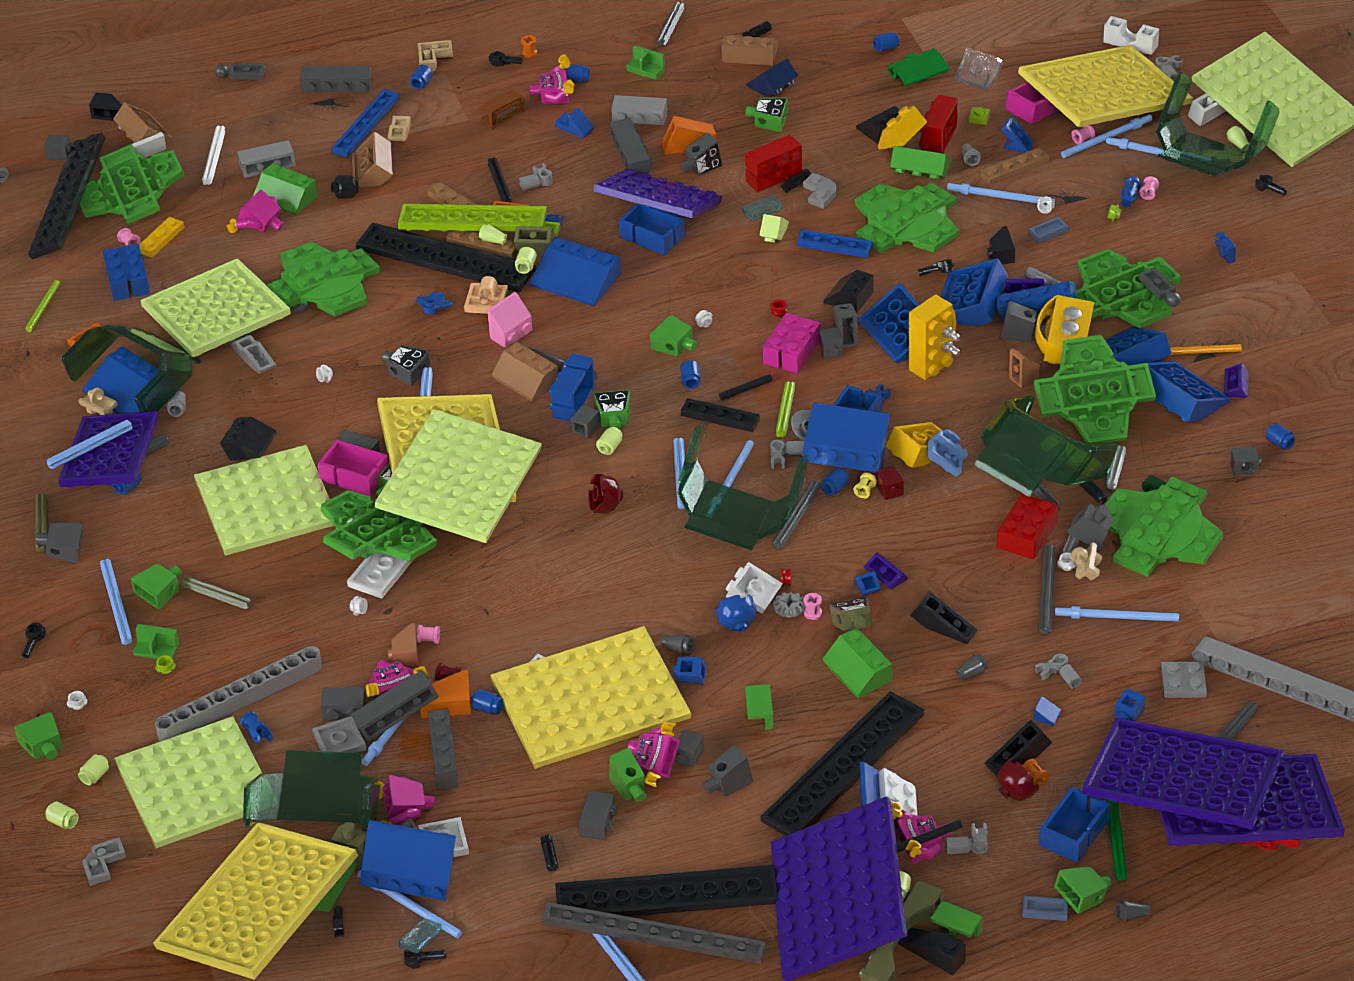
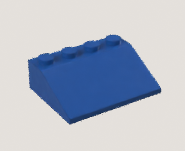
(576, 271)
(975, 291)
(889, 322)
(1139, 346)
(122, 378)
(1184, 391)
(846, 437)
(407, 860)

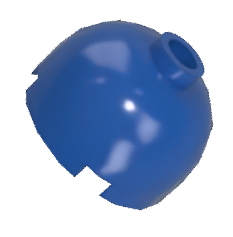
(736, 613)

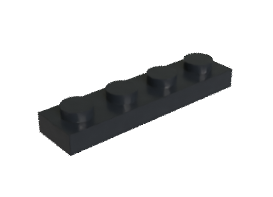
(720, 415)

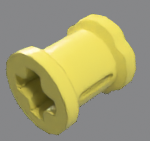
(865, 477)

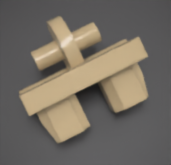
(97, 402)
(1086, 561)

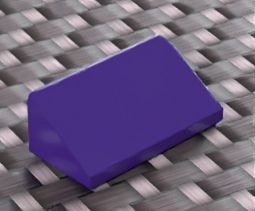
(1015, 285)
(1236, 381)
(885, 571)

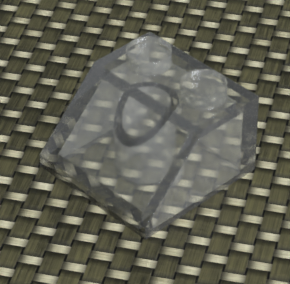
(978, 69)

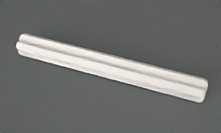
(213, 155)

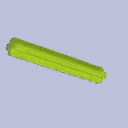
(785, 409)

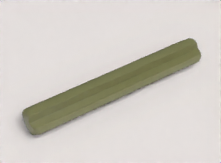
(41, 519)
(216, 592)

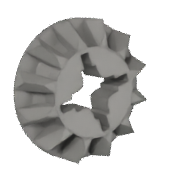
(796, 608)

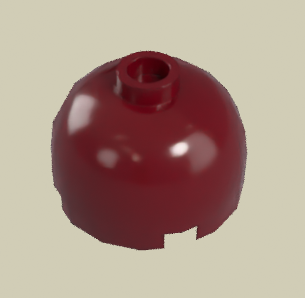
(605, 494)
(1015, 781)

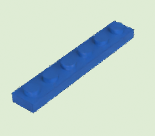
(365, 123)

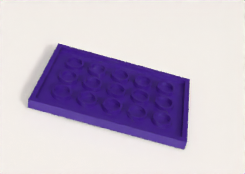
(658, 193)
(114, 461)

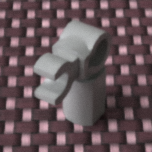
(1167, 64)
(540, 176)
(779, 449)
(1060, 665)
(976, 843)

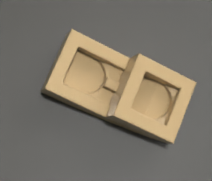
(399, 129)

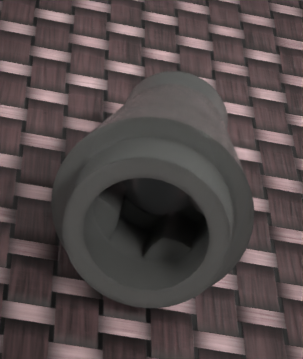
(679, 643)
(972, 667)
(1131, 910)

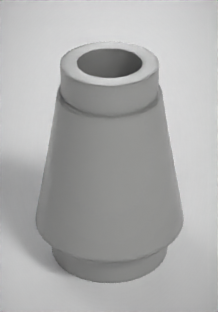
(970, 155)
(177, 405)

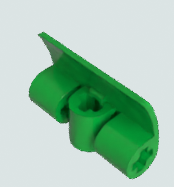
(918, 67)

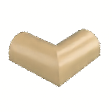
(430, 51)

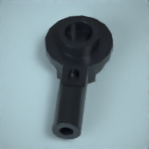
(499, 59)
(944, 266)
(34, 633)

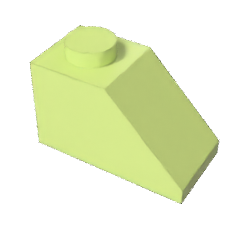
(773, 228)

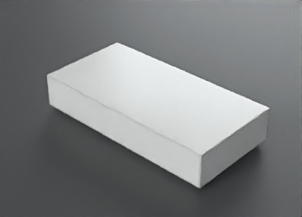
(150, 145)

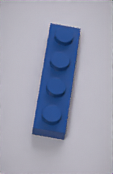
(834, 243)

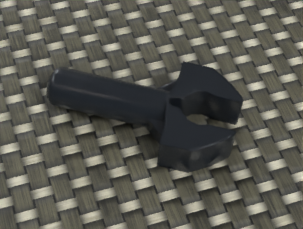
(1265, 182)
(338, 922)
(422, 956)

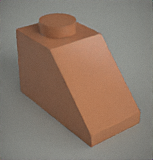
(1022, 368)
(405, 647)

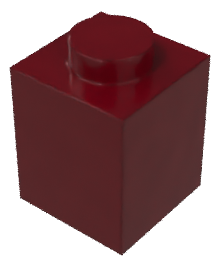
(890, 483)

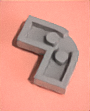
(823, 189)
(102, 854)

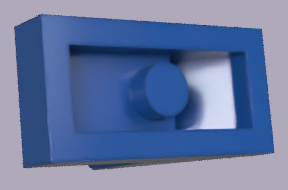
(575, 123)
(1017, 139)

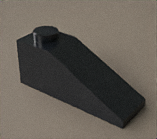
(940, 618)
(1024, 745)
(936, 948)

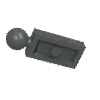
(241, 71)
(1160, 286)

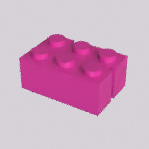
(1029, 103)
(795, 339)
(352, 467)

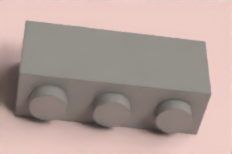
(640, 109)
(257, 159)

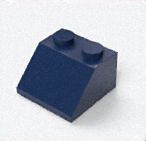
(774, 78)

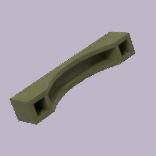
(918, 908)

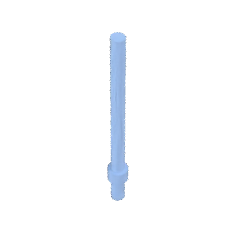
(1134, 124)
(1126, 144)
(966, 189)
(738, 464)
(1075, 613)
(377, 747)
(420, 910)

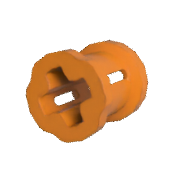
(528, 46)
(1040, 776)

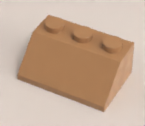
(749, 50)
(139, 124)
(372, 161)
(525, 371)

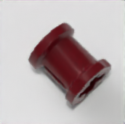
(443, 671)

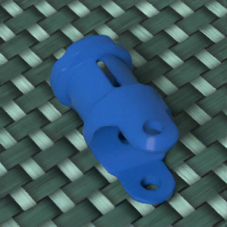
(1132, 190)
(256, 728)

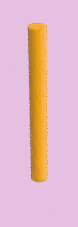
(1205, 349)

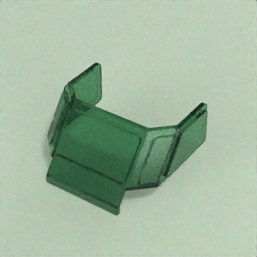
(1200, 152)
(174, 362)
(1027, 451)
(728, 511)
(314, 789)

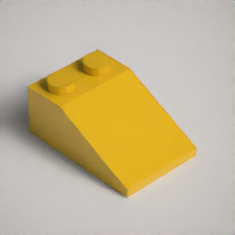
(902, 128)
(911, 443)

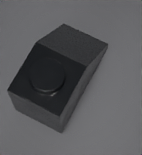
(104, 106)
(1002, 247)

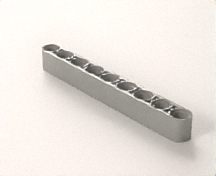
(1276, 677)
(239, 693)

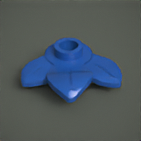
(431, 303)

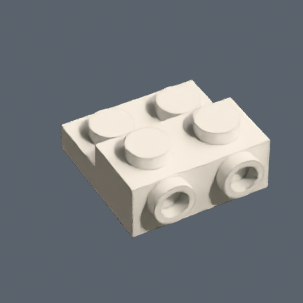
(756, 584)

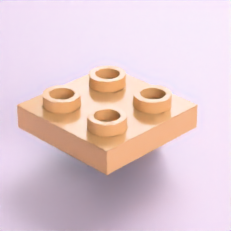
(484, 295)

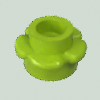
(1114, 212)
(165, 664)

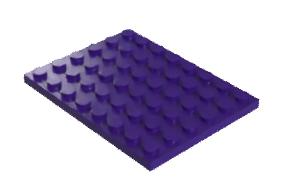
(1183, 773)
(1295, 808)
(838, 889)

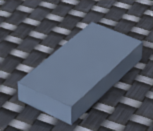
(1048, 230)
(1045, 908)

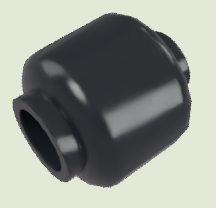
(344, 186)

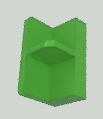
(646, 63)
(155, 641)
(759, 704)
(957, 920)

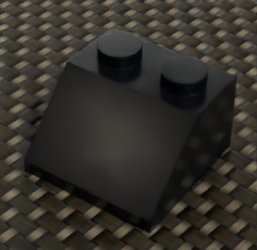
(874, 126)
(852, 289)
(247, 439)

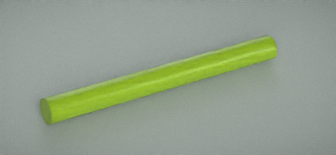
(42, 306)

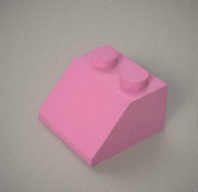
(509, 320)

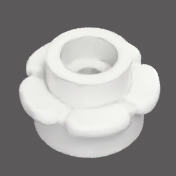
(1043, 208)
(703, 318)
(324, 373)
(1065, 562)
(358, 605)
(76, 700)

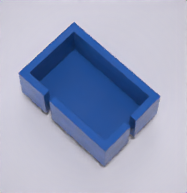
(652, 228)
(126, 265)
(572, 386)
(853, 398)
(1072, 827)

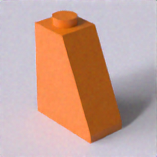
(683, 133)
(453, 695)

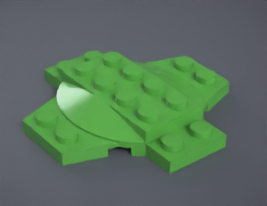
(130, 184)
(906, 216)
(324, 278)
(1118, 291)
(1094, 390)
(1161, 526)
(370, 531)

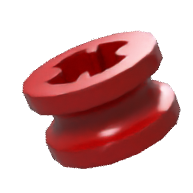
(778, 308)
(786, 576)

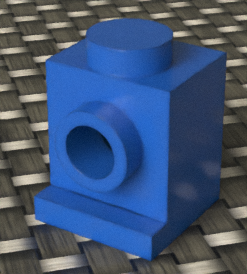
(690, 670)
(1128, 710)

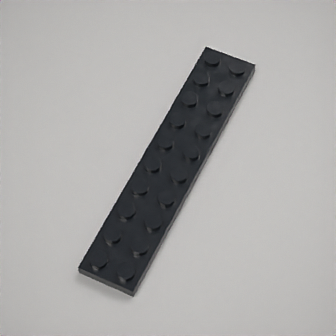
(66, 196)
(442, 256)
(841, 765)
(673, 891)

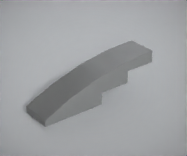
(253, 353)

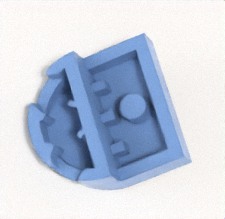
(947, 452)

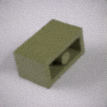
(534, 237)

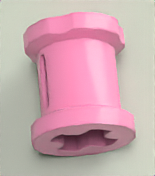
(1083, 134)
(1150, 184)
(126, 236)
(812, 606)
(428, 634)

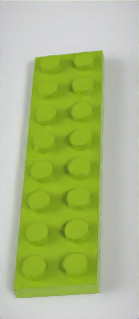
(469, 217)

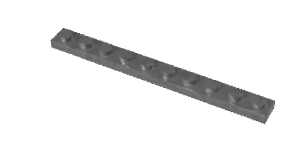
(654, 933)

